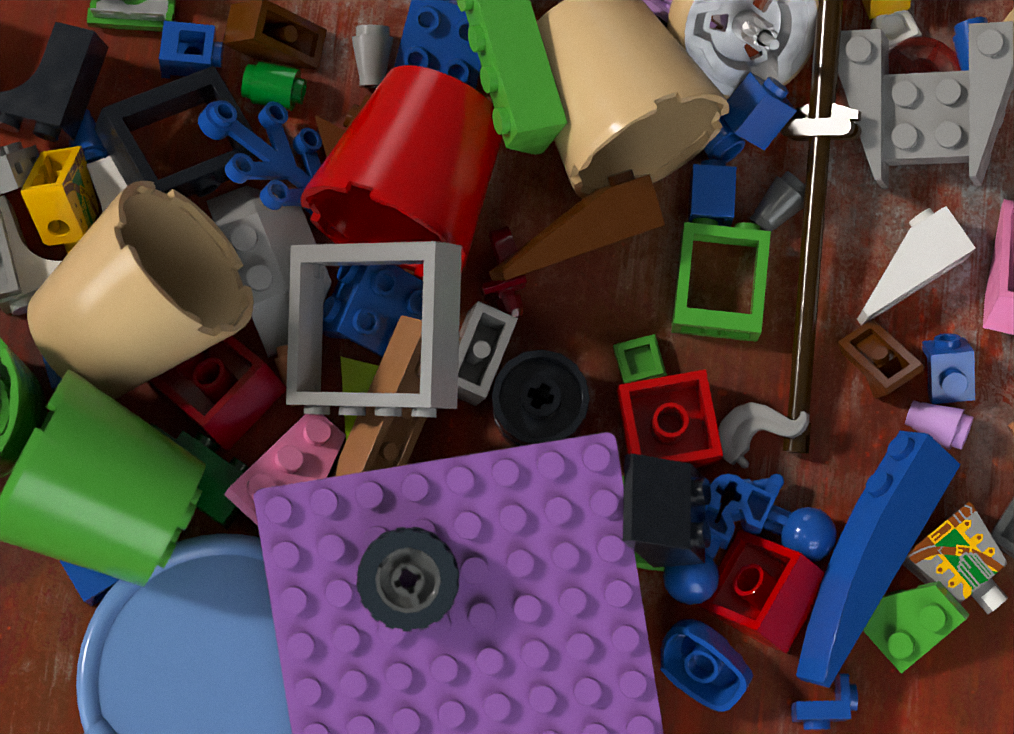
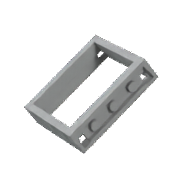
(438, 335)

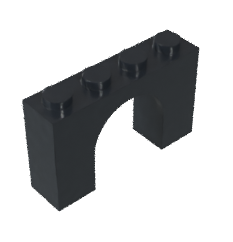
(60, 88)

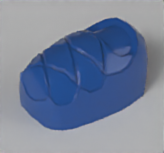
(704, 665)

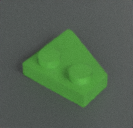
(913, 622)

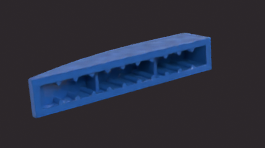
(872, 549)

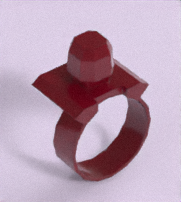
(508, 301)

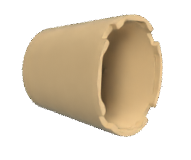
(625, 92)
(140, 292)

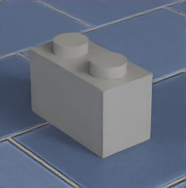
(481, 349)

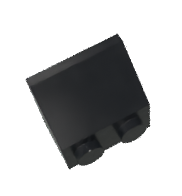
(665, 511)

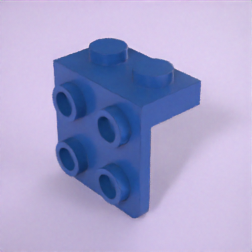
(438, 40)
(370, 304)

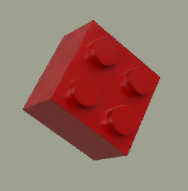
(671, 419)

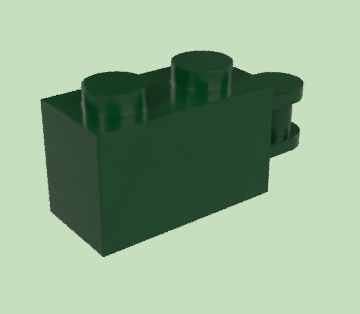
(216, 477)

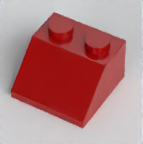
(764, 590)

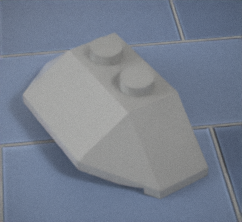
(264, 246)

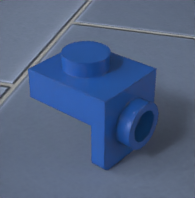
(950, 369)
(818, 714)

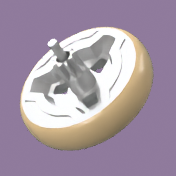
(779, 32)

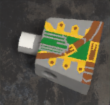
(961, 558)

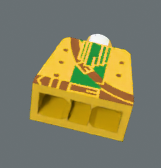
(61, 196)

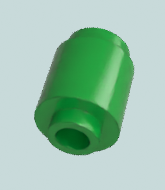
(273, 83)

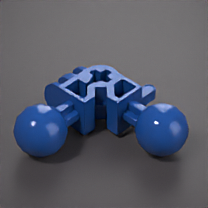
(803, 530)

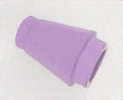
(944, 423)

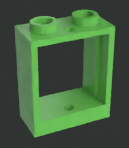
(713, 322)

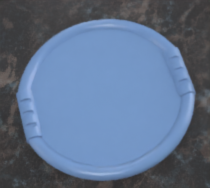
(186, 648)

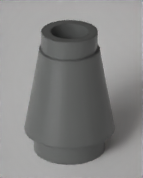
(780, 202)

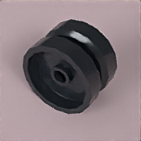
(533, 377)

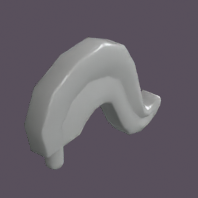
(747, 419)

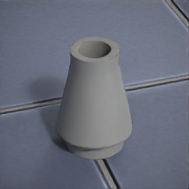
(372, 53)

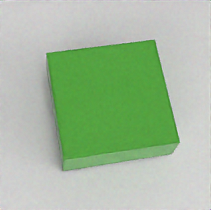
(639, 359)

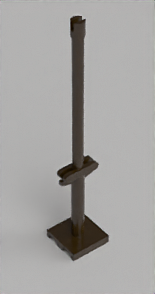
(819, 124)

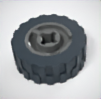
(401, 605)

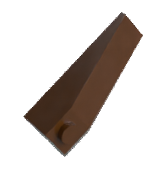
(601, 218)

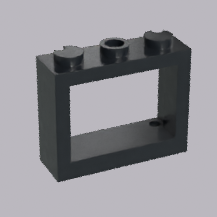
(157, 104)

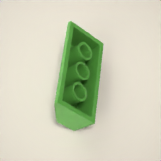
(515, 72)

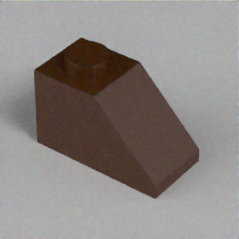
(274, 34)

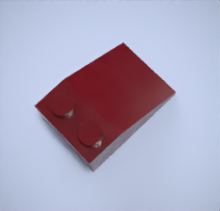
(222, 390)

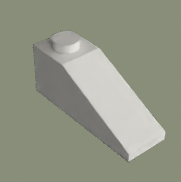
(927, 252)

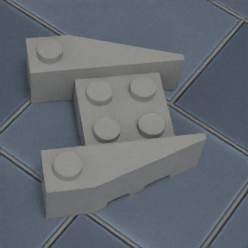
(931, 113)

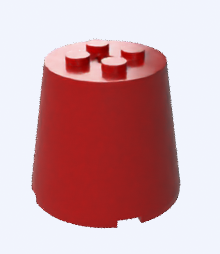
(409, 165)

